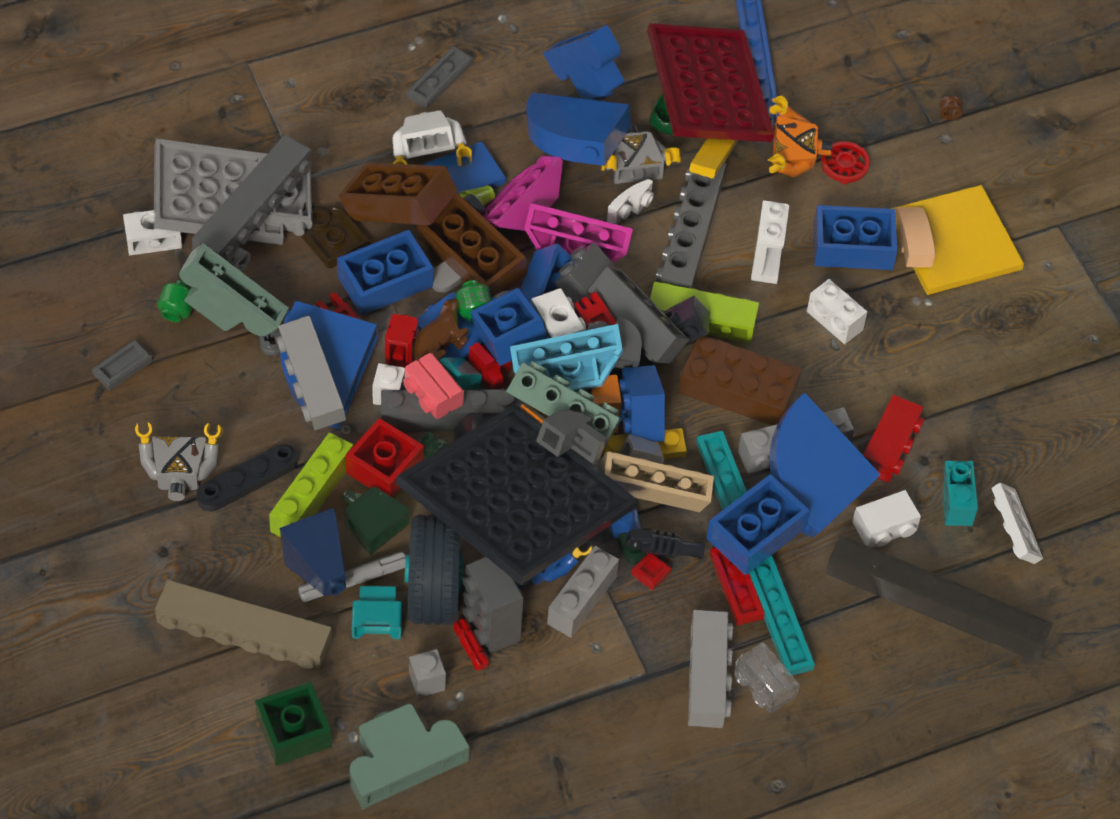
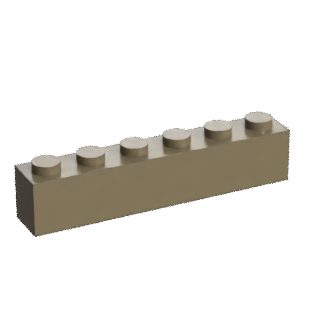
(243, 625)

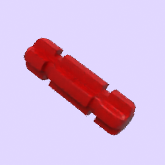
(471, 644)

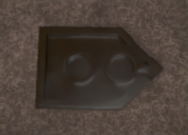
(333, 234)

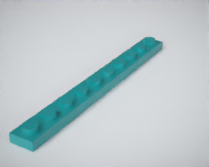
(765, 577)

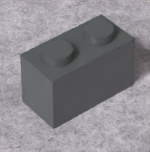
(582, 272)

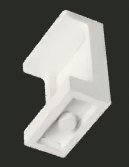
(769, 242)

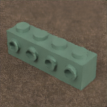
(554, 395)

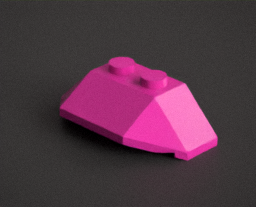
(534, 185)
(571, 231)

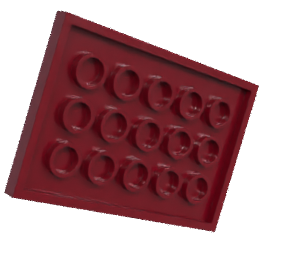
(709, 83)

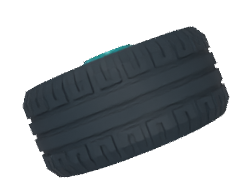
(433, 571)

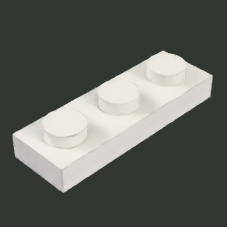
(1016, 523)

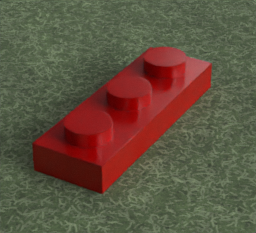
(737, 589)

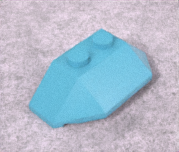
(578, 357)

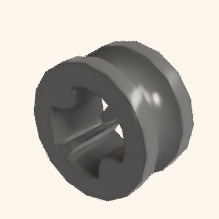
(265, 346)

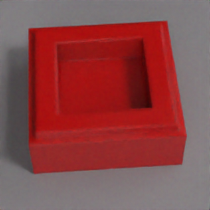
(651, 571)

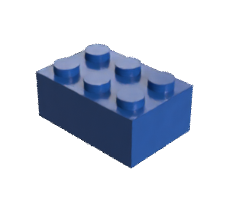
(855, 237)
(385, 272)
(757, 524)

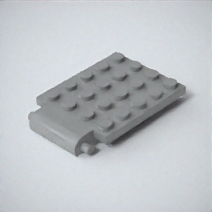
(199, 178)

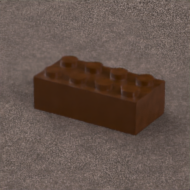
(398, 193)
(473, 247)
(739, 380)

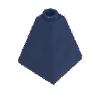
(314, 552)

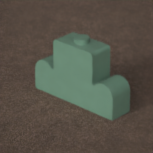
(229, 295)
(403, 754)

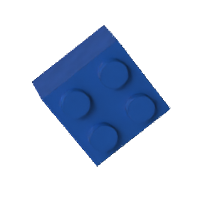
(507, 323)
(642, 403)

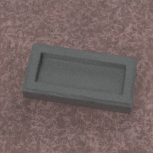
(122, 365)

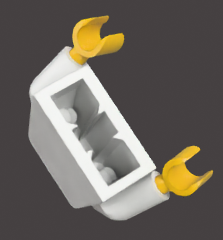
(428, 135)

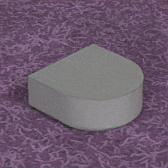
(445, 278)

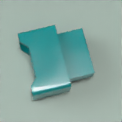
(377, 612)

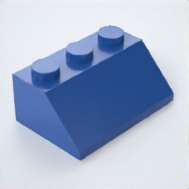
(544, 271)

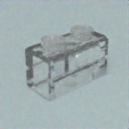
(766, 678)

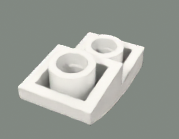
(630, 200)

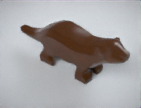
(441, 332)

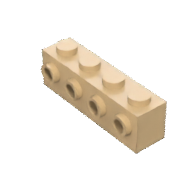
(658, 481)

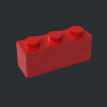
(894, 437)

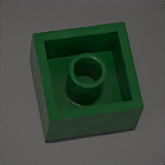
(293, 723)

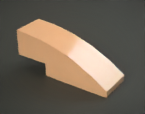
(915, 237)

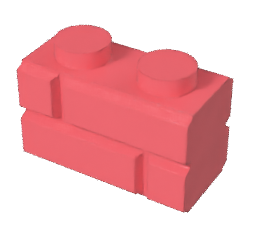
(433, 386)

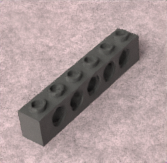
(691, 229)

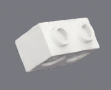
(836, 311)

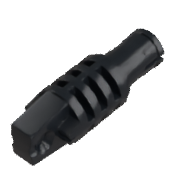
(664, 543)

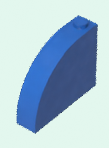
(576, 127)
(346, 347)
(817, 463)

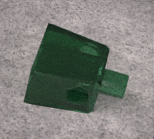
(374, 517)

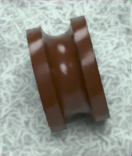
(951, 107)

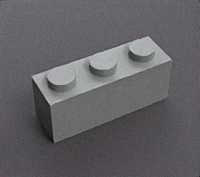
(583, 591)

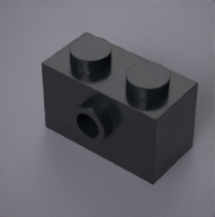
(690, 318)

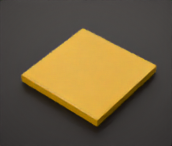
(966, 241)

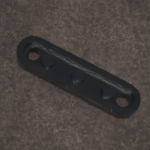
(247, 477)

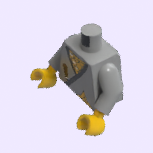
(640, 157)
(179, 461)

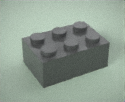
(492, 605)

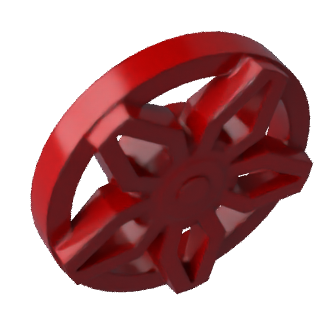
(846, 162)

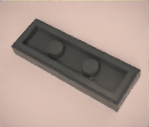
(439, 77)

